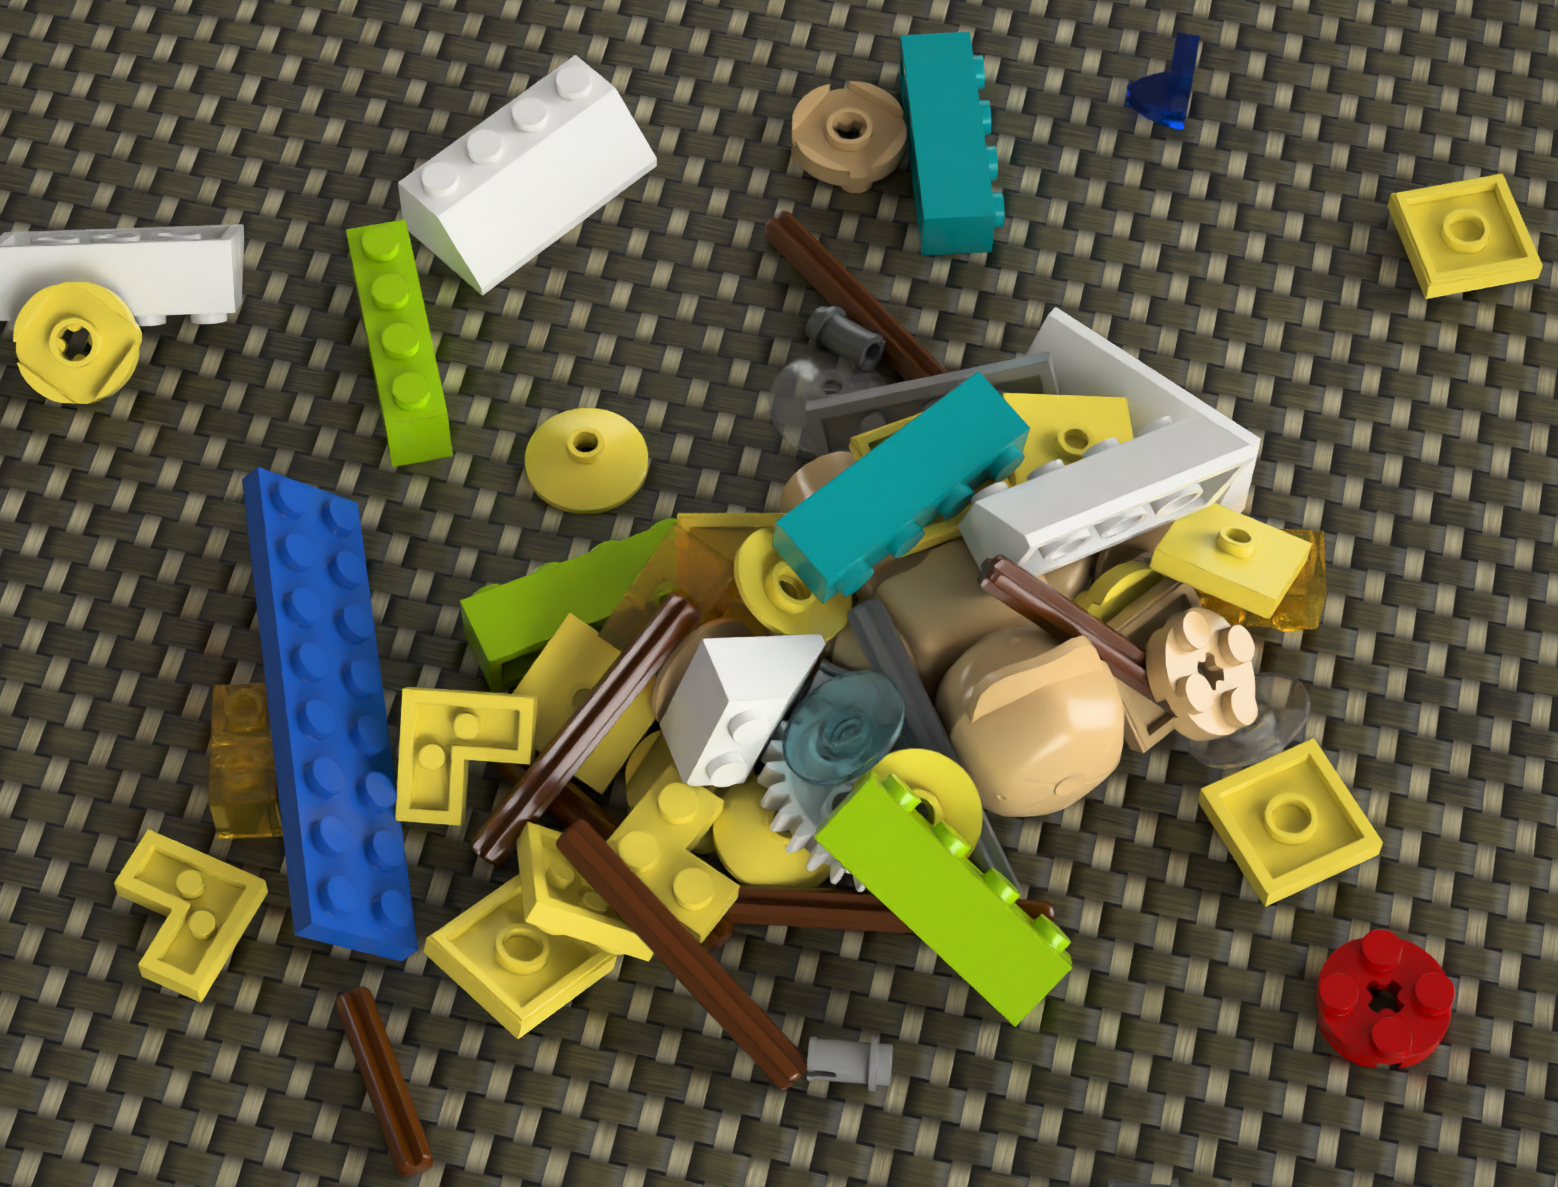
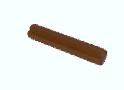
(384, 1082)

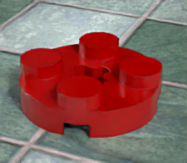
(1386, 1037)

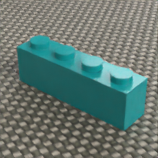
(948, 145)
(901, 488)

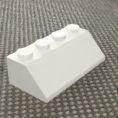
(526, 175)
(147, 267)
(1096, 367)
(1106, 495)

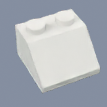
(734, 703)

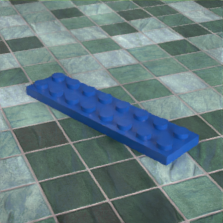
(328, 719)

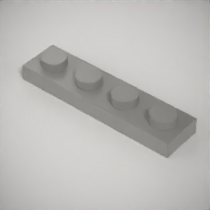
(850, 414)

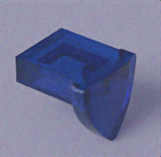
(1166, 94)

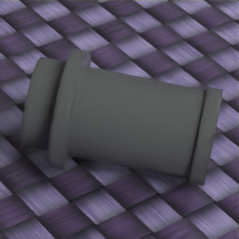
(835, 332)

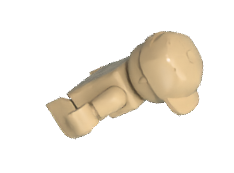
(1020, 707)

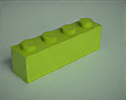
(399, 343)
(517, 619)
(945, 897)

